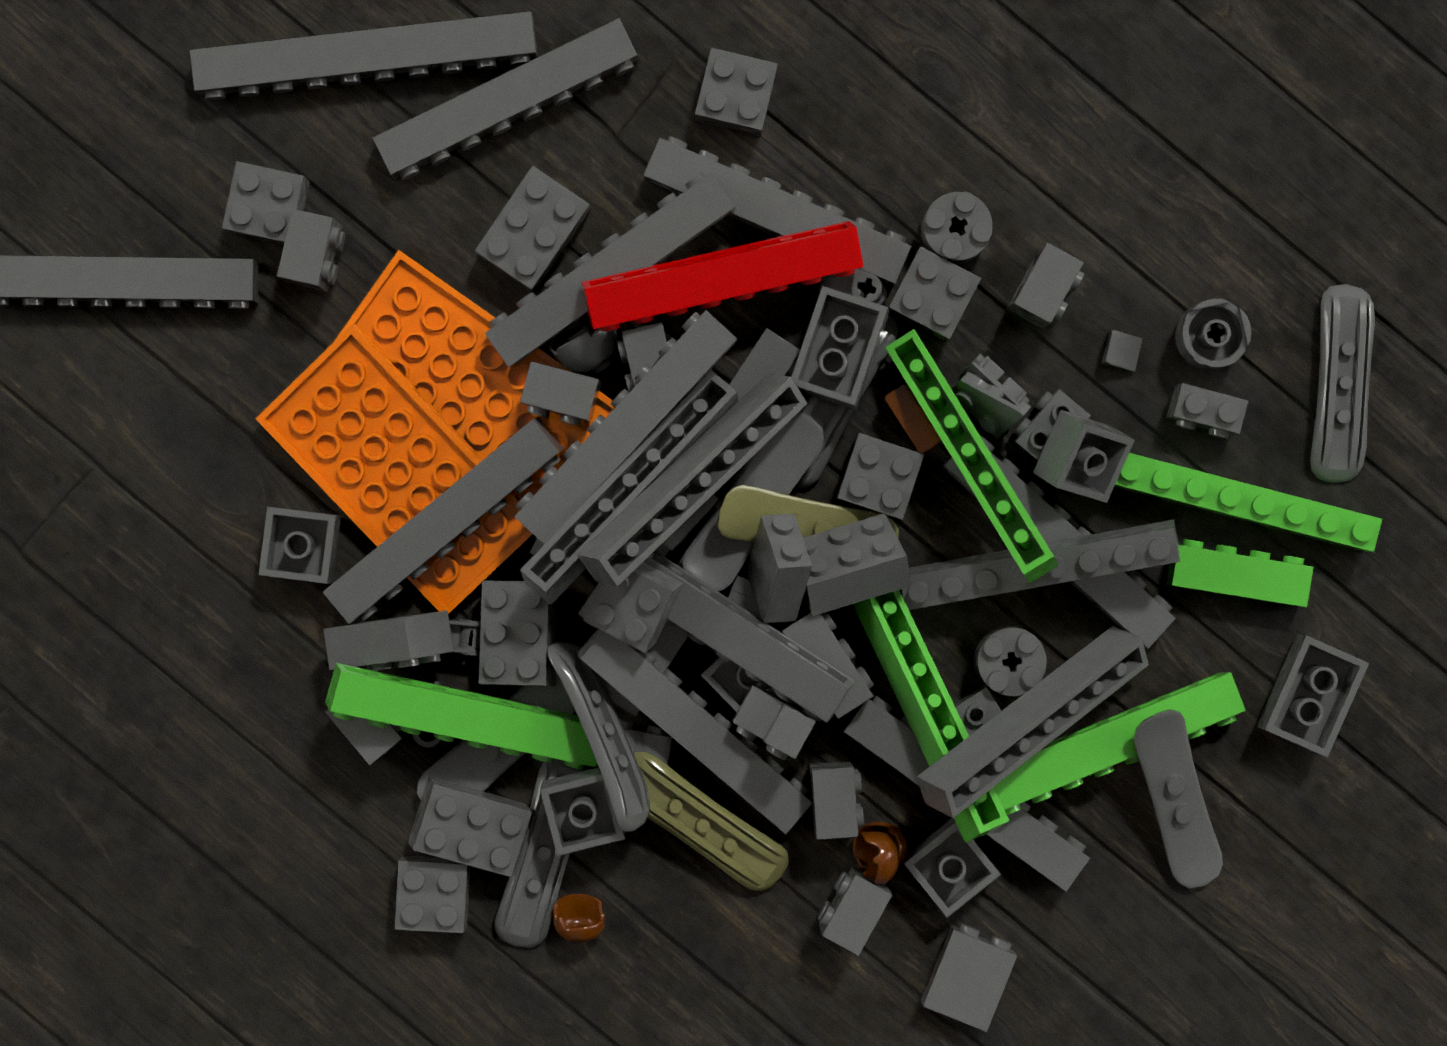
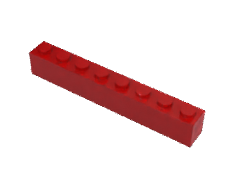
(722, 275)

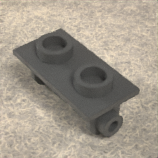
(990, 372)

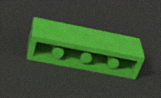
(1241, 575)

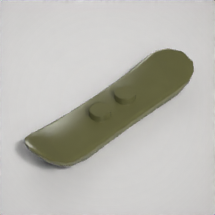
(746, 504)
(710, 828)

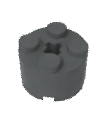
(963, 209)
(1218, 316)
(995, 648)

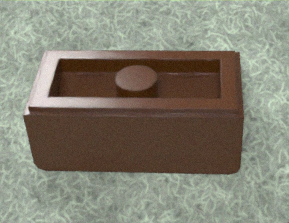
(912, 418)

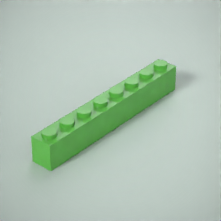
(972, 457)
(1249, 503)
(923, 698)
(458, 714)
(1112, 741)

